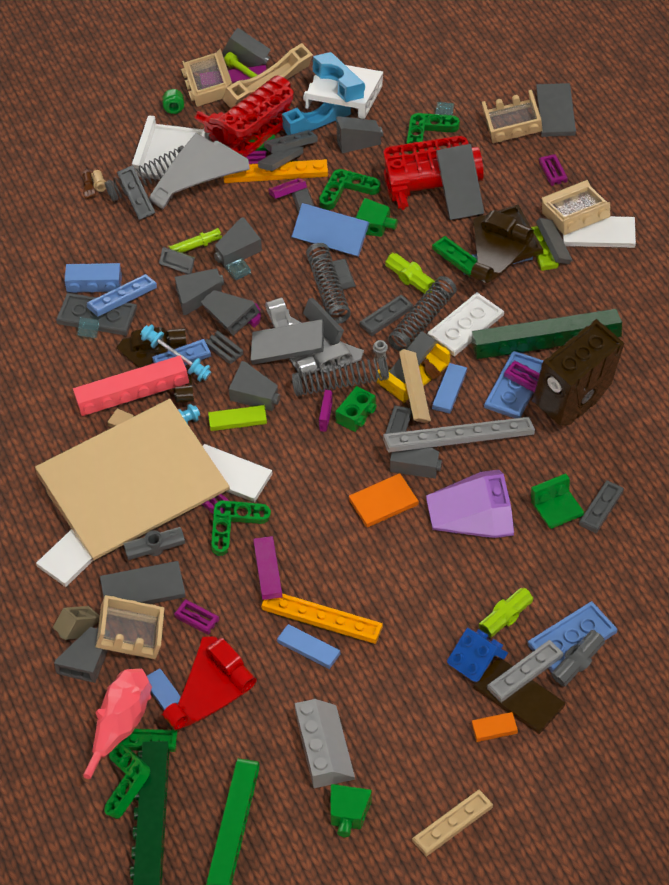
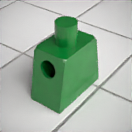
(377, 216)
(349, 807)

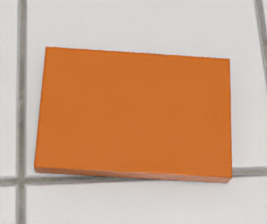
(383, 500)

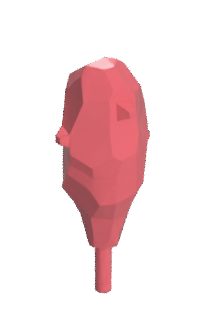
(119, 713)

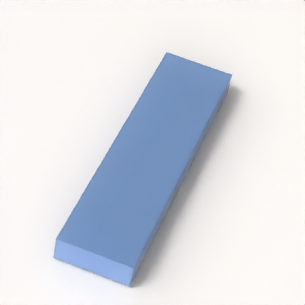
(121, 295)

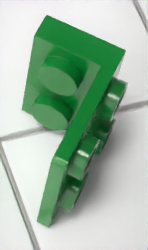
(555, 501)

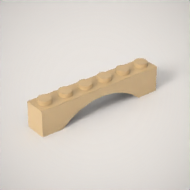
(287, 66)

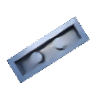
(92, 277)

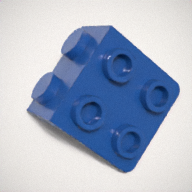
(475, 653)

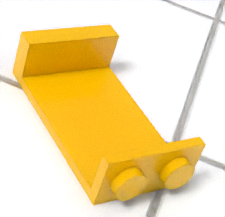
(438, 356)

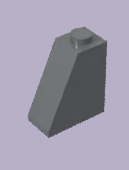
(247, 49)
(357, 133)
(237, 243)
(195, 287)
(230, 310)
(253, 388)
(416, 462)
(82, 658)

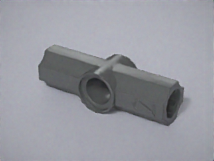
(162, 541)
(578, 658)

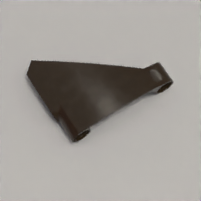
(498, 244)
(141, 355)

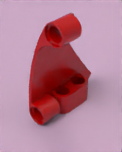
(213, 683)

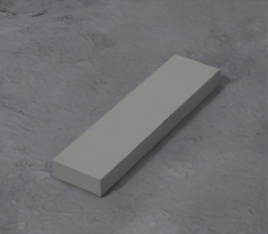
(525, 671)

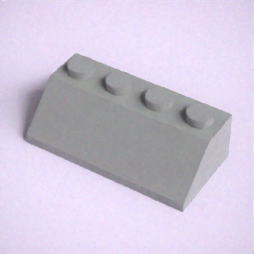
(323, 743)

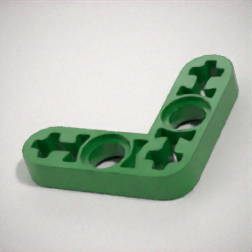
(425, 125)
(345, 181)
(226, 518)
(135, 777)

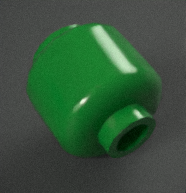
(173, 101)

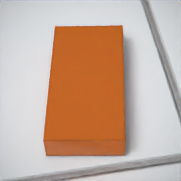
(494, 727)

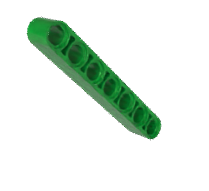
(233, 822)

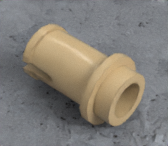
(98, 181)

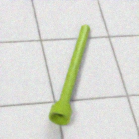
(232, 61)

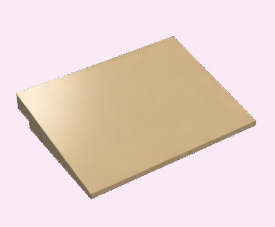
(131, 479)

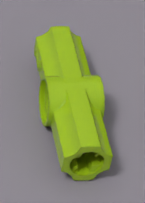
(409, 272)
(506, 612)

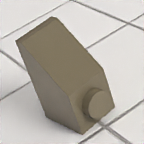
(75, 621)

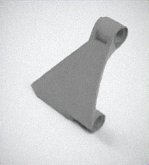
(196, 164)
(331, 356)

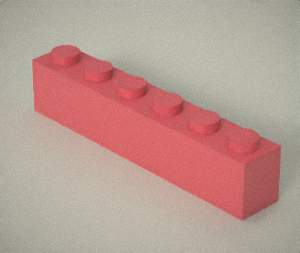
(131, 385)

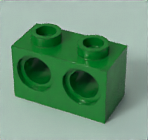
(356, 409)

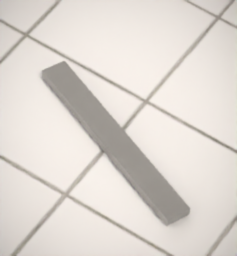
(458, 434)

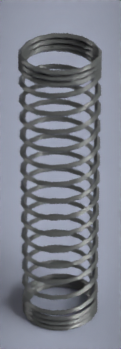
(111, 190)
(317, 259)
(441, 291)
(298, 387)

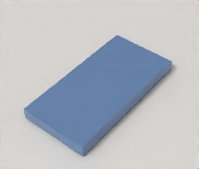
(331, 228)
(508, 396)
(573, 629)

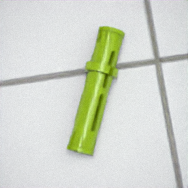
(202, 239)

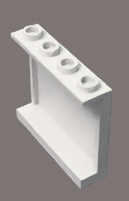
(326, 90)
(159, 140)

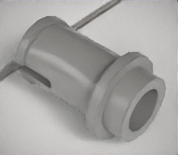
(380, 349)

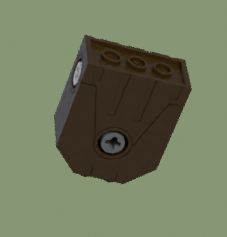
(578, 373)

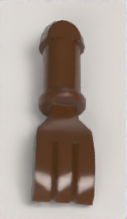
(89, 188)
(430, 370)

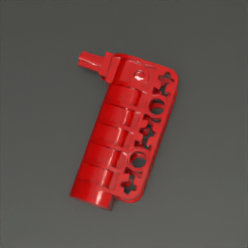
(251, 117)
(420, 169)

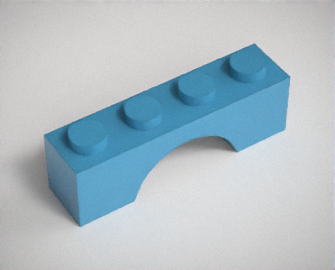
(330, 67)
(297, 121)

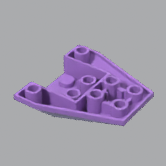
(473, 506)

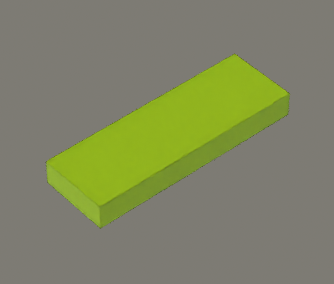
(546, 259)
(237, 418)

